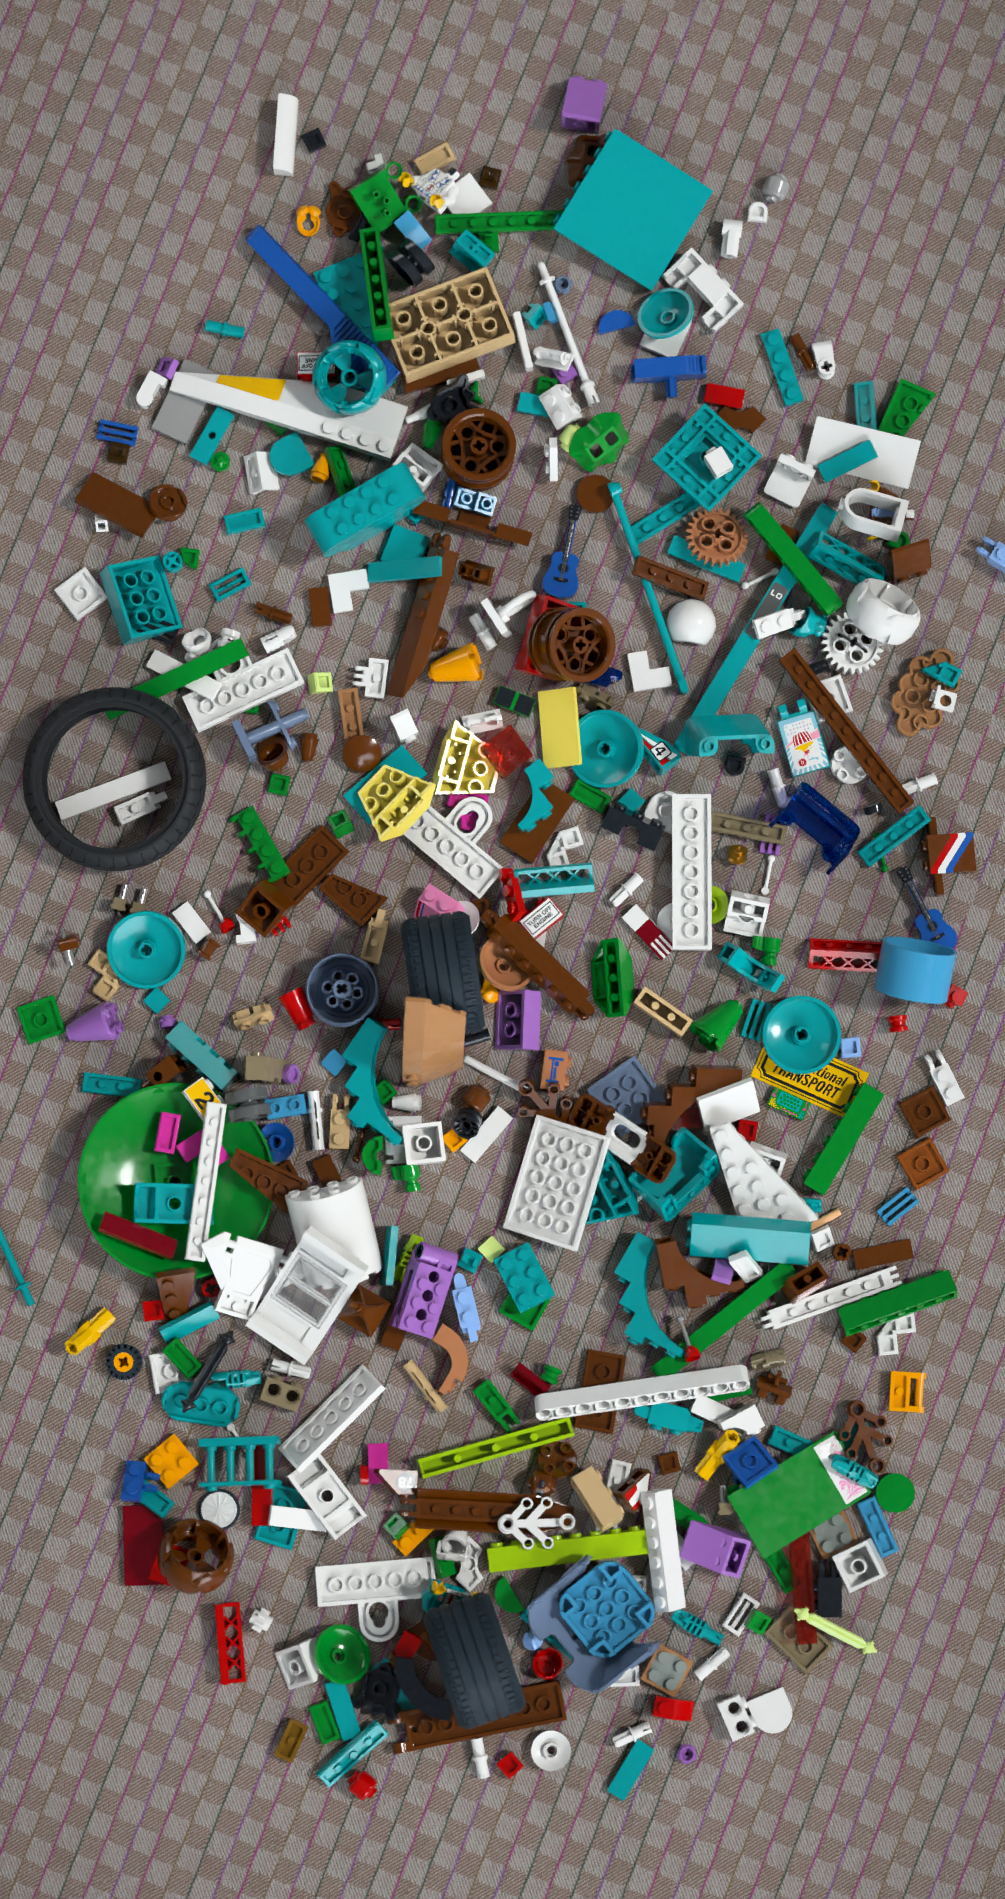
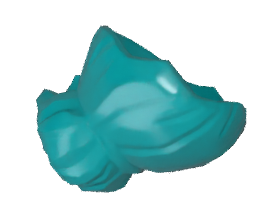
(812, 624)

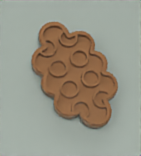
(914, 693)

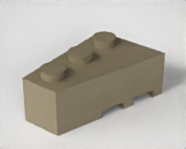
(264, 1069)

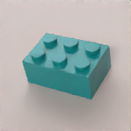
(524, 1277)

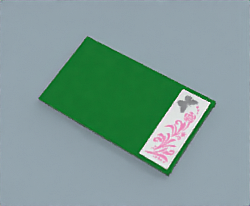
(796, 1496)

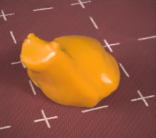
(489, 992)

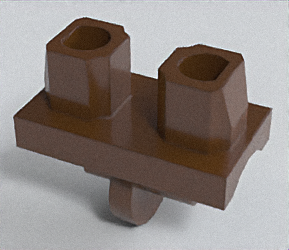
(476, 572)
(774, 1384)

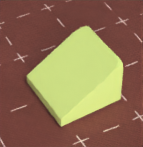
(320, 682)

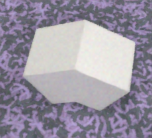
(101, 524)

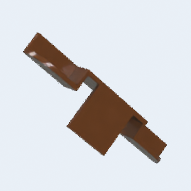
(473, 523)

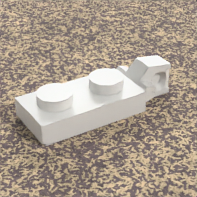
(777, 622)
(139, 807)

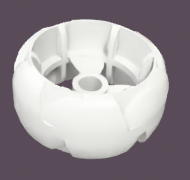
(883, 611)

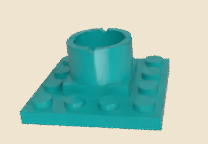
(685, 453)

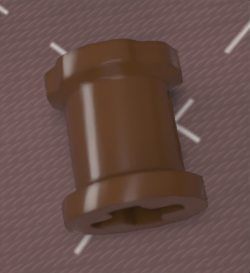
(208, 948)
(847, 1254)

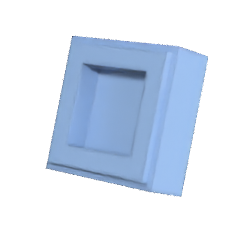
(850, 1047)

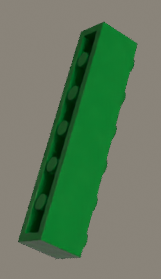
(376, 284)
(843, 1138)
(897, 1302)

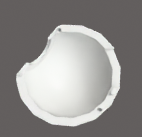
(691, 622)

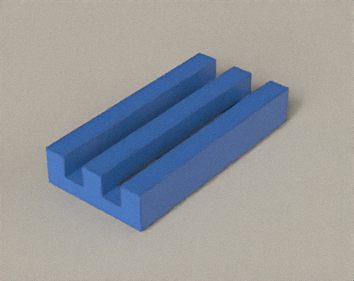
(101, 429)

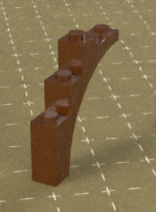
(680, 1096)

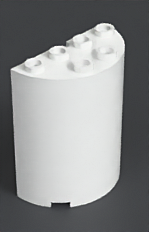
(341, 1215)

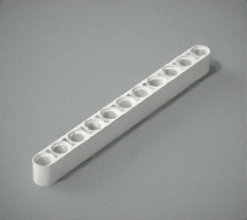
(641, 1392)

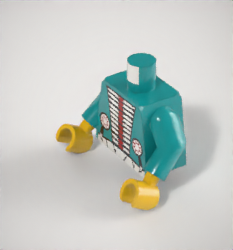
(441, 1593)

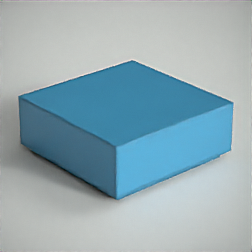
(550, 313)

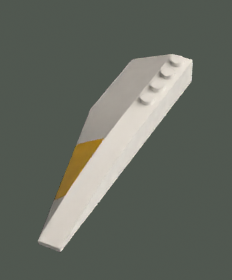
(297, 408)

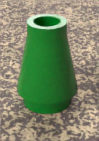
(430, 432)

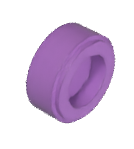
(291, 1074)

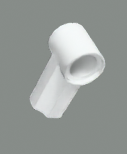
(731, 233)

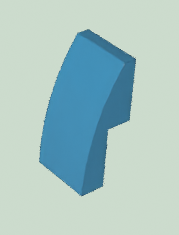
(412, 229)
(474, 502)

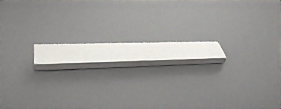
(205, 1180)

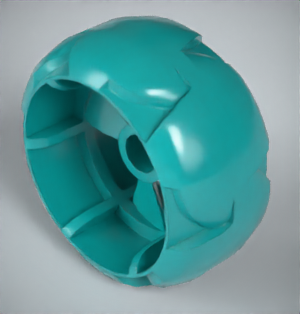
(340, 355)

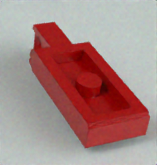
(513, 894)

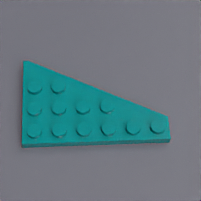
(347, 288)

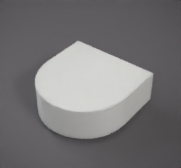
(757, 212)

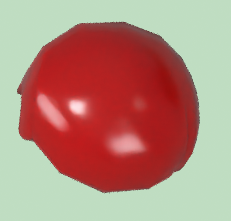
(547, 1663)

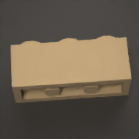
(662, 1012)
(597, 1498)

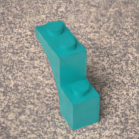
(539, 778)

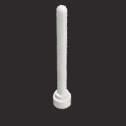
(498, 1076)

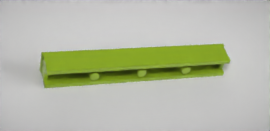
(495, 1447)

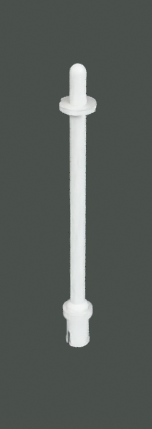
(587, 385)

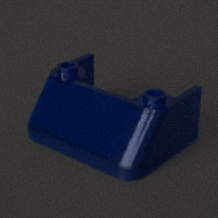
(820, 821)

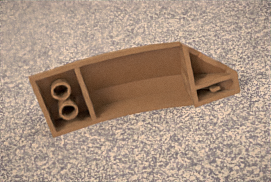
(431, 1041)

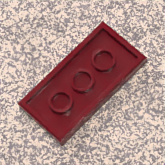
(141, 1541)

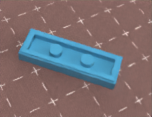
(877, 1526)

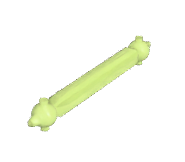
(835, 1630)

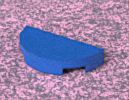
(615, 321)

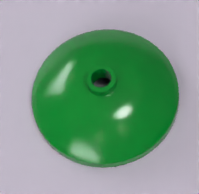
(351, 1651)

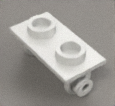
(553, 358)
(483, 721)

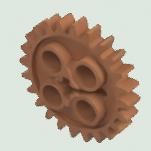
(718, 522)

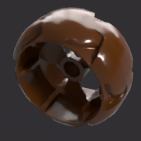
(195, 1573)

